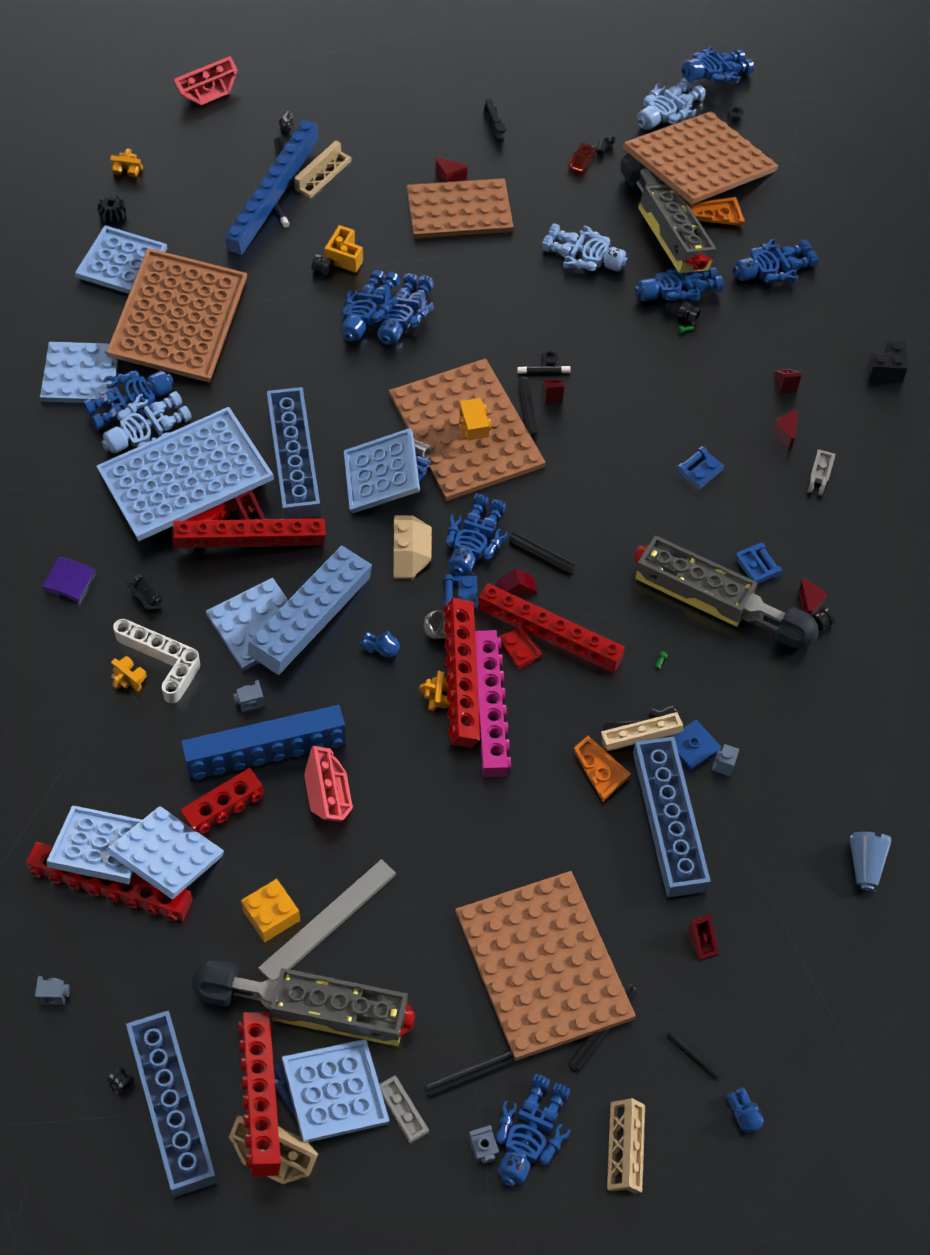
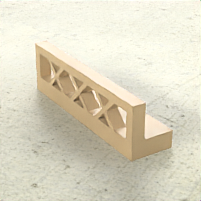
(317, 169)
(640, 731)
(631, 1144)

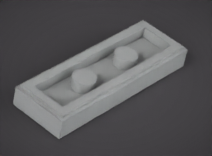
(403, 1109)

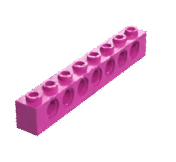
(491, 765)

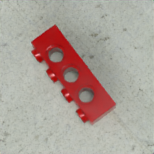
(226, 792)

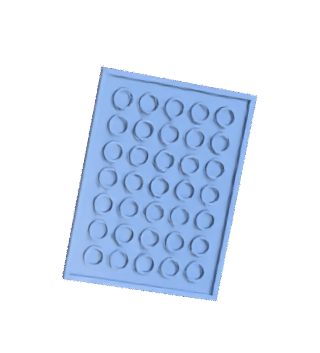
(184, 473)

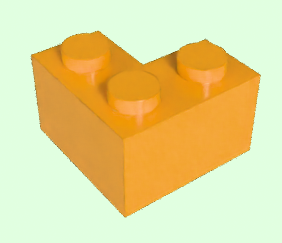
(343, 249)
(473, 419)

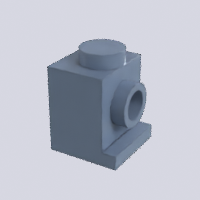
(249, 697)
(725, 760)
(51, 991)
(481, 1136)

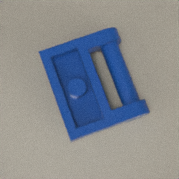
(704, 471)
(754, 566)
(466, 588)

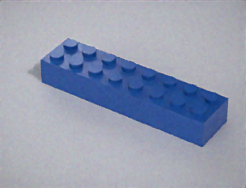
(263, 742)

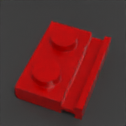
(520, 647)

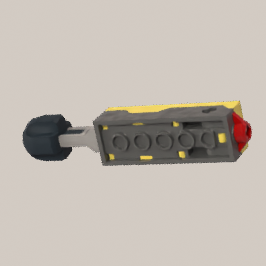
(670, 219)
(718, 591)
(313, 1001)

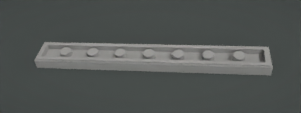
(328, 920)

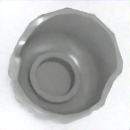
(434, 625)

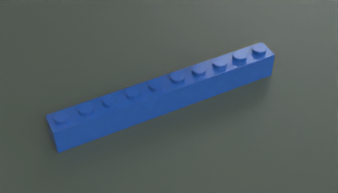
(271, 187)

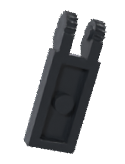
(494, 121)

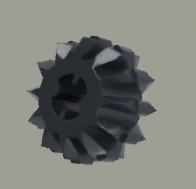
(111, 209)

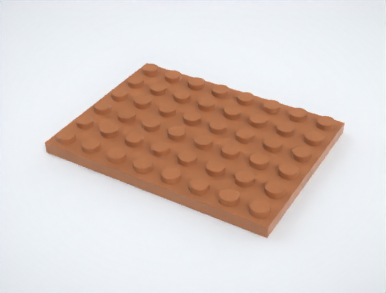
(700, 157)
(177, 315)
(462, 465)
(544, 965)

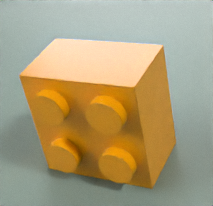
(270, 910)

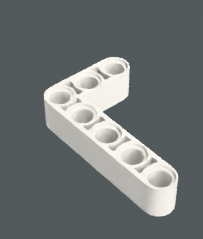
(179, 661)

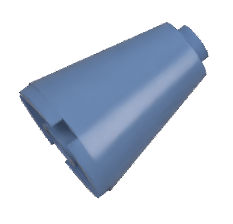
(869, 857)

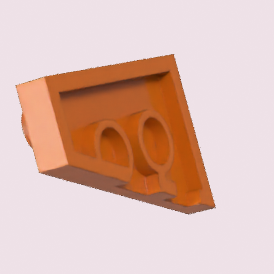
(718, 211)
(601, 768)

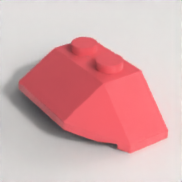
(208, 82)
(327, 785)

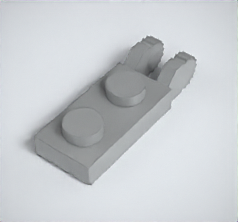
(821, 470)

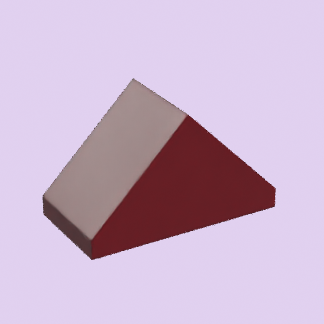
(450, 170)
(788, 380)
(553, 390)
(785, 428)
(248, 507)
(517, 583)
(811, 596)
(703, 937)

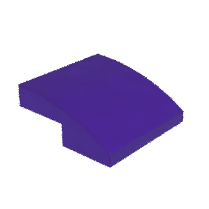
(68, 579)

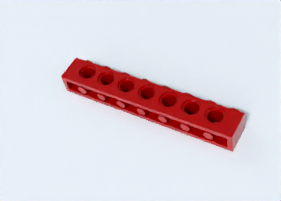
(248, 533)
(551, 628)
(461, 673)
(95, 886)
(258, 1058)

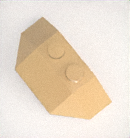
(411, 546)
(295, 1155)

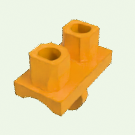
(128, 161)
(124, 677)
(433, 690)

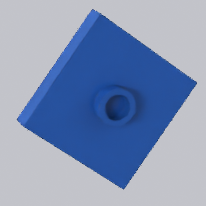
(695, 745)

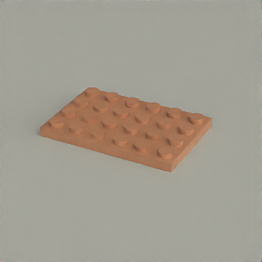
(459, 208)

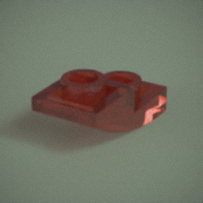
(582, 157)

